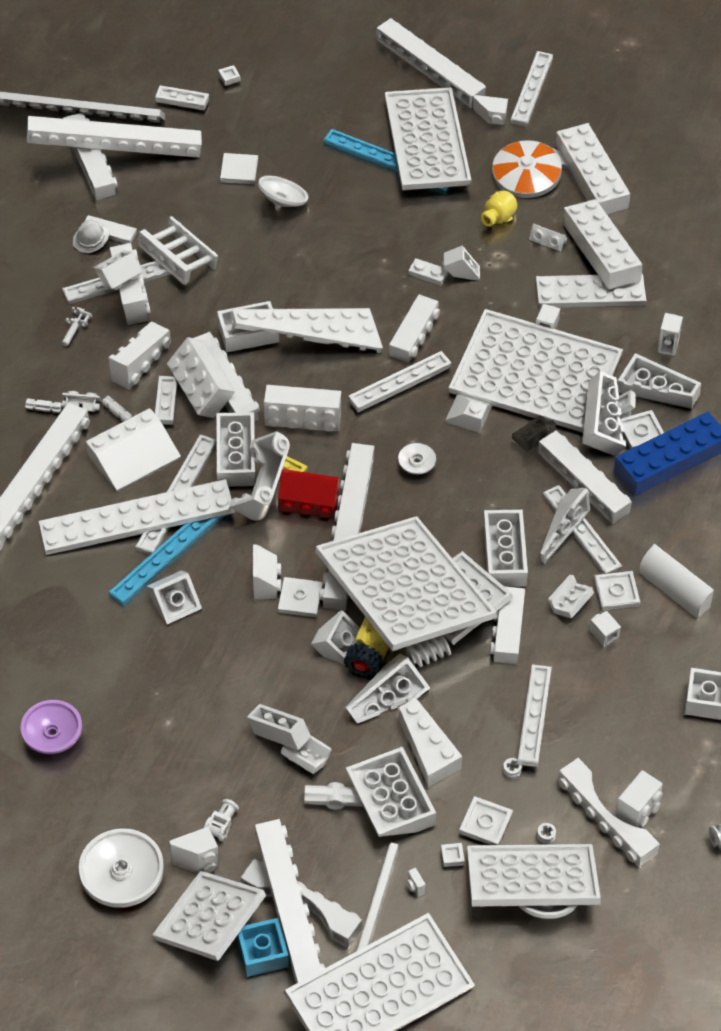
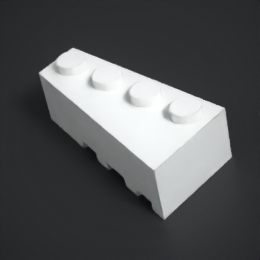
(138, 355)
(658, 383)
(603, 415)
(429, 744)

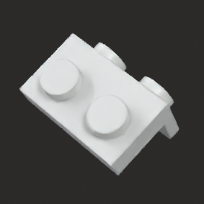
(569, 597)
(310, 756)

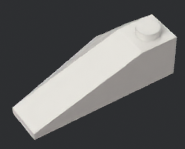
(391, 686)

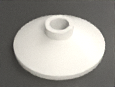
(416, 453)

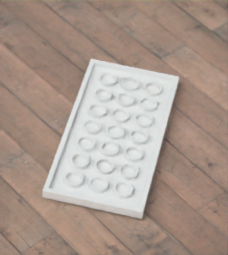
(427, 138)
(383, 983)

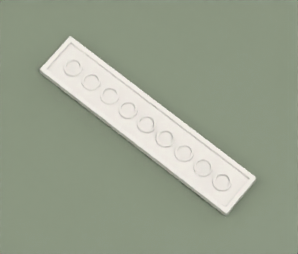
(86, 107)
(136, 517)

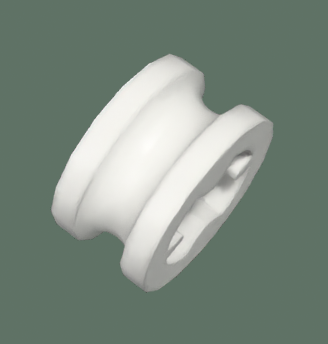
(507, 765)
(543, 838)

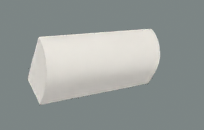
(676, 581)

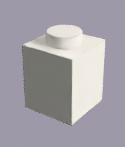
(548, 316)
(605, 628)

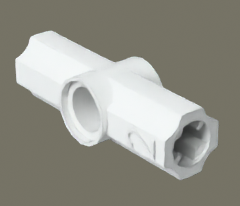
(333, 795)

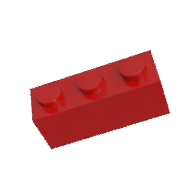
(308, 493)

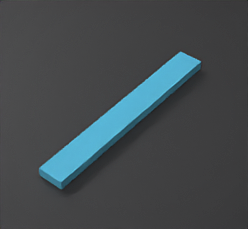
(363, 150)
(160, 559)

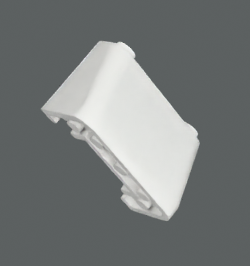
(271, 455)

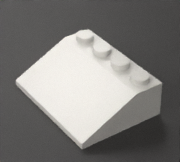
(132, 450)
(392, 794)

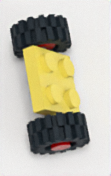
(369, 654)

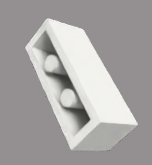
(279, 726)

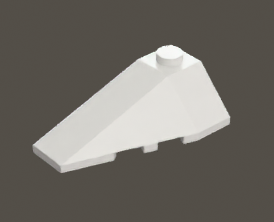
(569, 514)

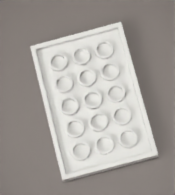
(533, 875)

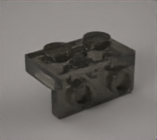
(530, 434)

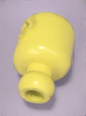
(499, 208)

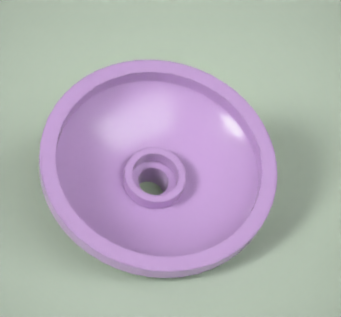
(49, 718)

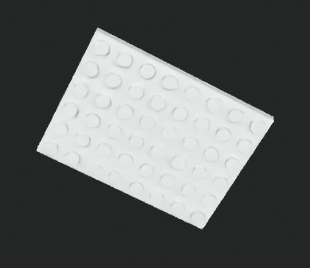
(532, 369)
(405, 583)

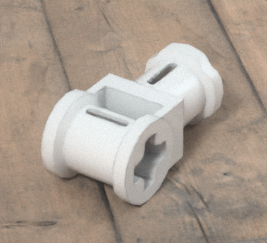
(220, 821)

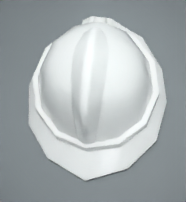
(90, 237)

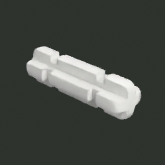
(42, 405)
(116, 409)

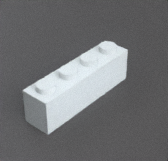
(414, 329)
(508, 628)

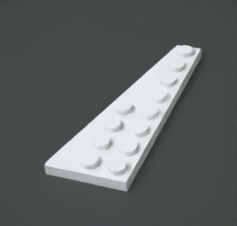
(324, 326)

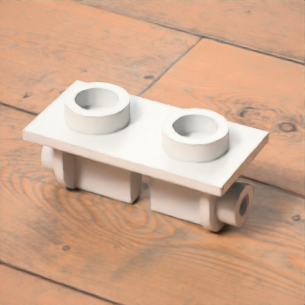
(547, 237)
(88, 401)

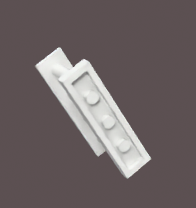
(172, 262)

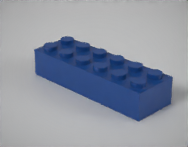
(669, 454)

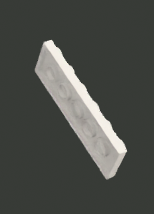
(587, 292)

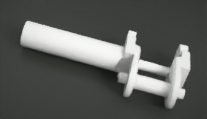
(75, 323)

